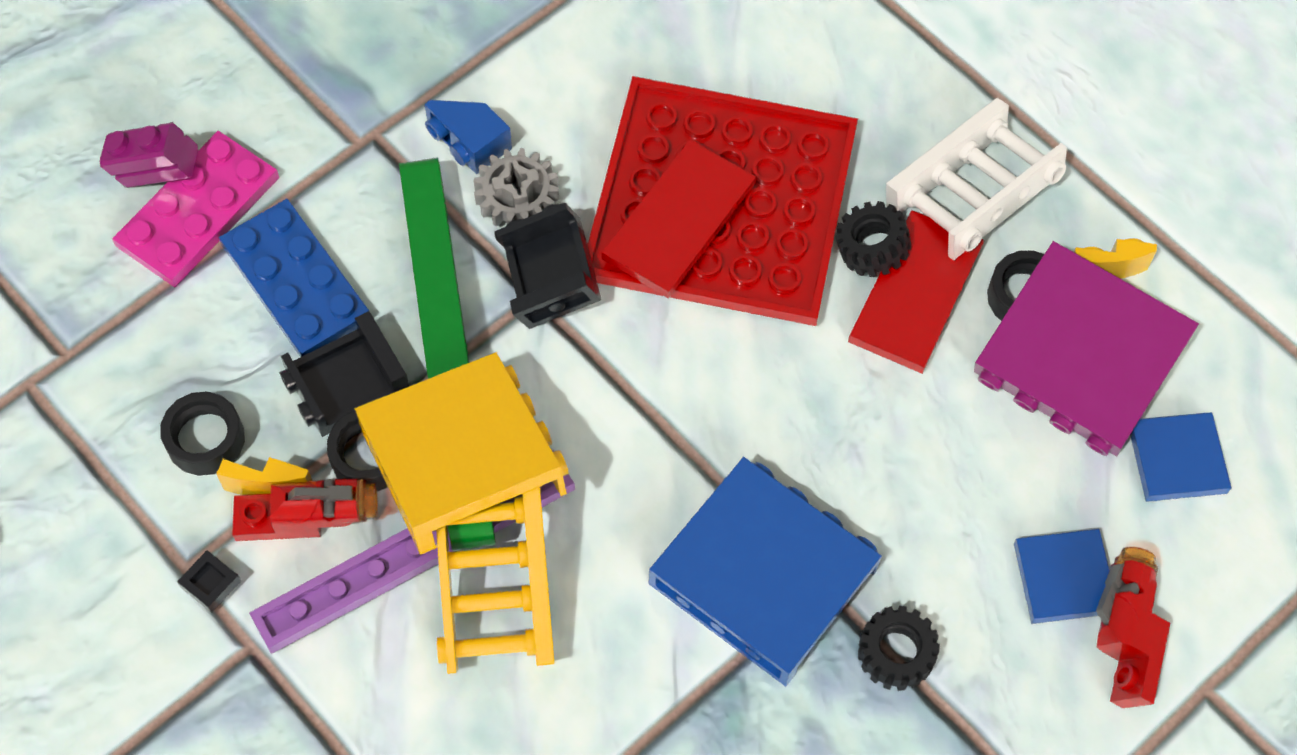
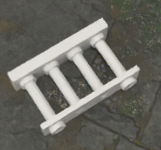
(966, 147)

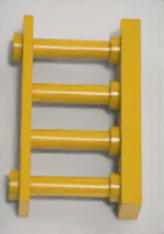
(531, 597)

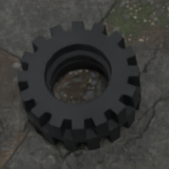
(880, 255)
(903, 623)

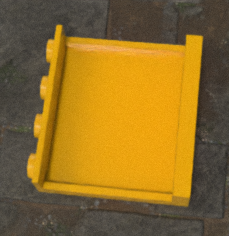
(459, 445)

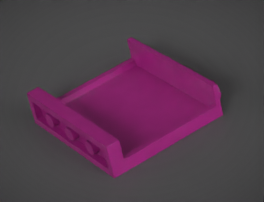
(1084, 349)

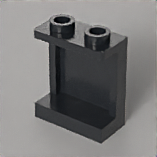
(548, 265)
(343, 375)

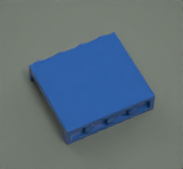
(764, 569)

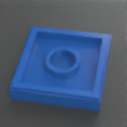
(1179, 457)
(1062, 574)

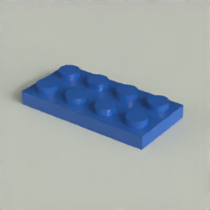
(294, 277)

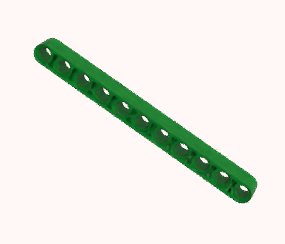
(438, 296)

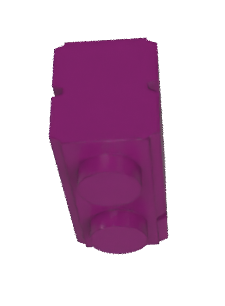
(149, 155)

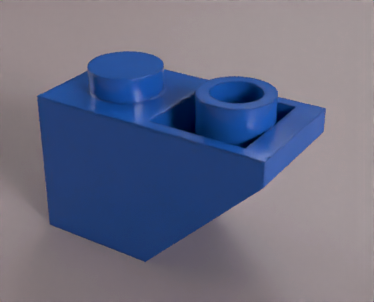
(469, 130)

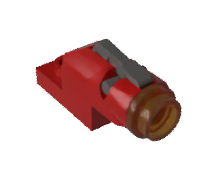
(303, 509)
(1131, 629)

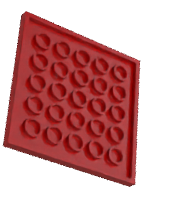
(780, 237)

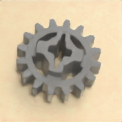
(497, 194)

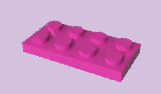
(193, 212)

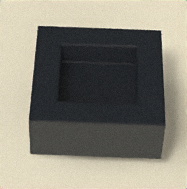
(209, 581)

